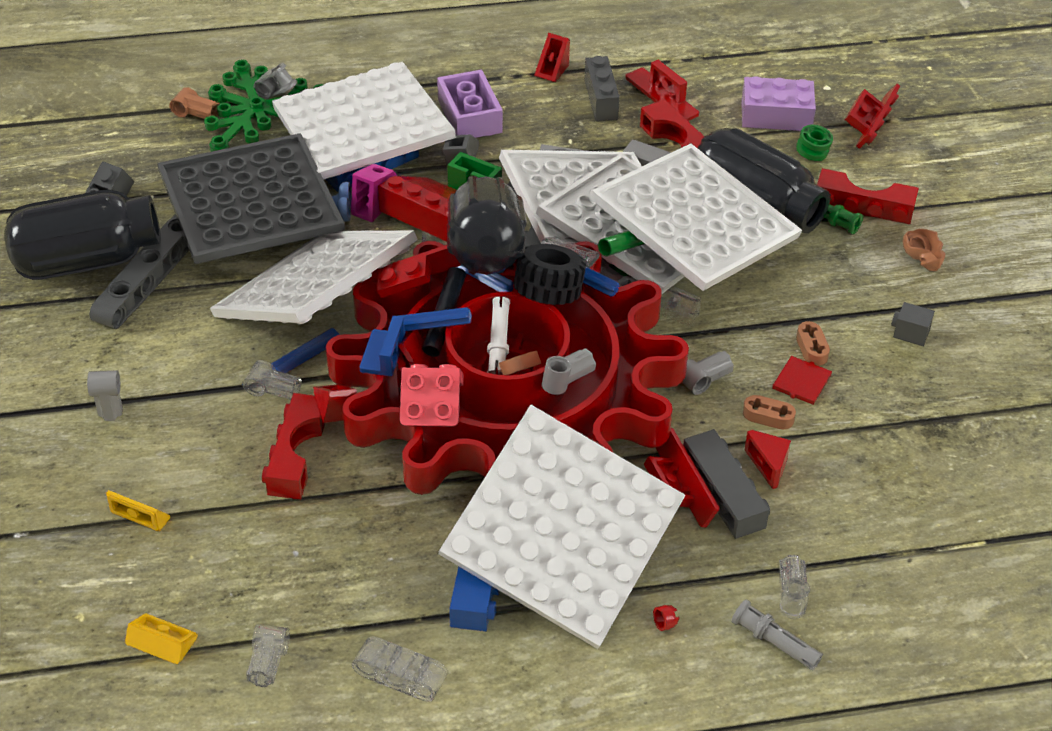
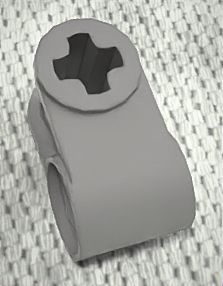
(274, 82)

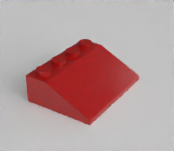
(417, 202)

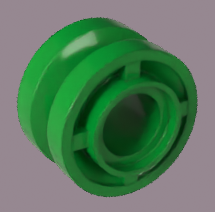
(814, 142)

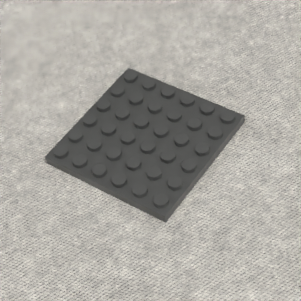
(249, 198)

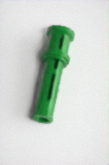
(839, 215)

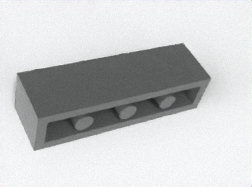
(735, 493)

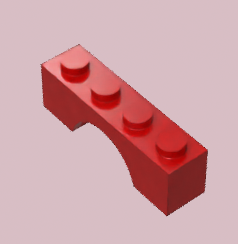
(665, 122)
(891, 204)
(287, 471)

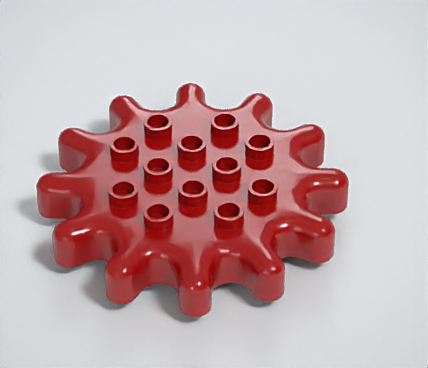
(601, 405)

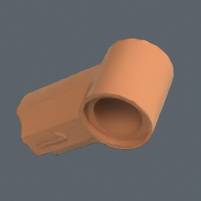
(190, 103)

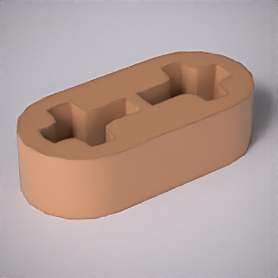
(818, 343)
(520, 363)
(769, 412)

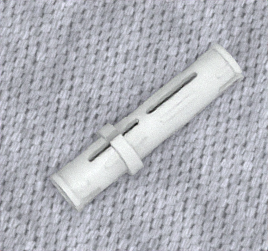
(498, 345)

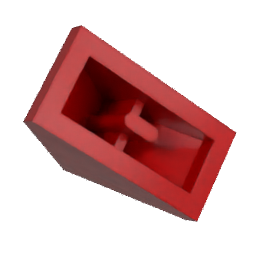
(554, 58)
(331, 400)
(768, 454)

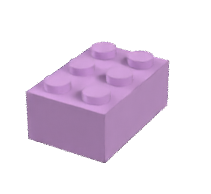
(777, 103)
(470, 104)

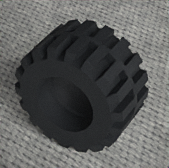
(550, 274)

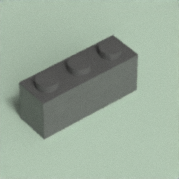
(601, 88)

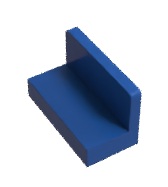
(383, 349)

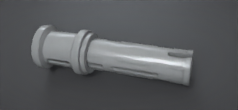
(765, 627)

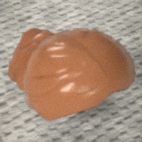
(926, 247)

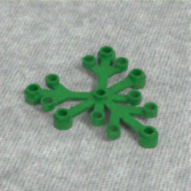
(251, 107)

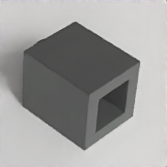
(912, 323)

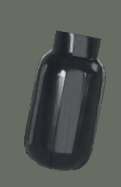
(770, 175)
(486, 225)
(79, 233)

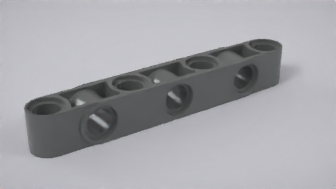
(140, 277)

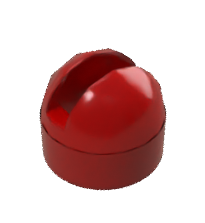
(665, 617)

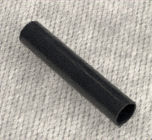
(447, 300)

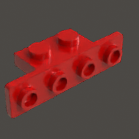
(663, 84)
(868, 114)
(412, 271)
(679, 472)

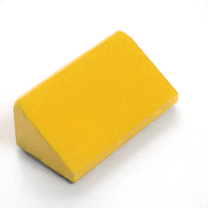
(136, 511)
(160, 638)

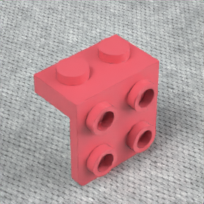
(430, 395)

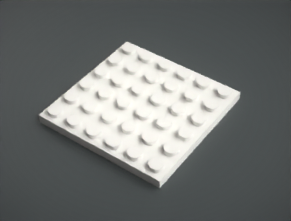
(364, 119)
(543, 174)
(695, 216)
(585, 221)
(314, 276)
(562, 526)

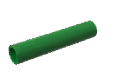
(618, 243)

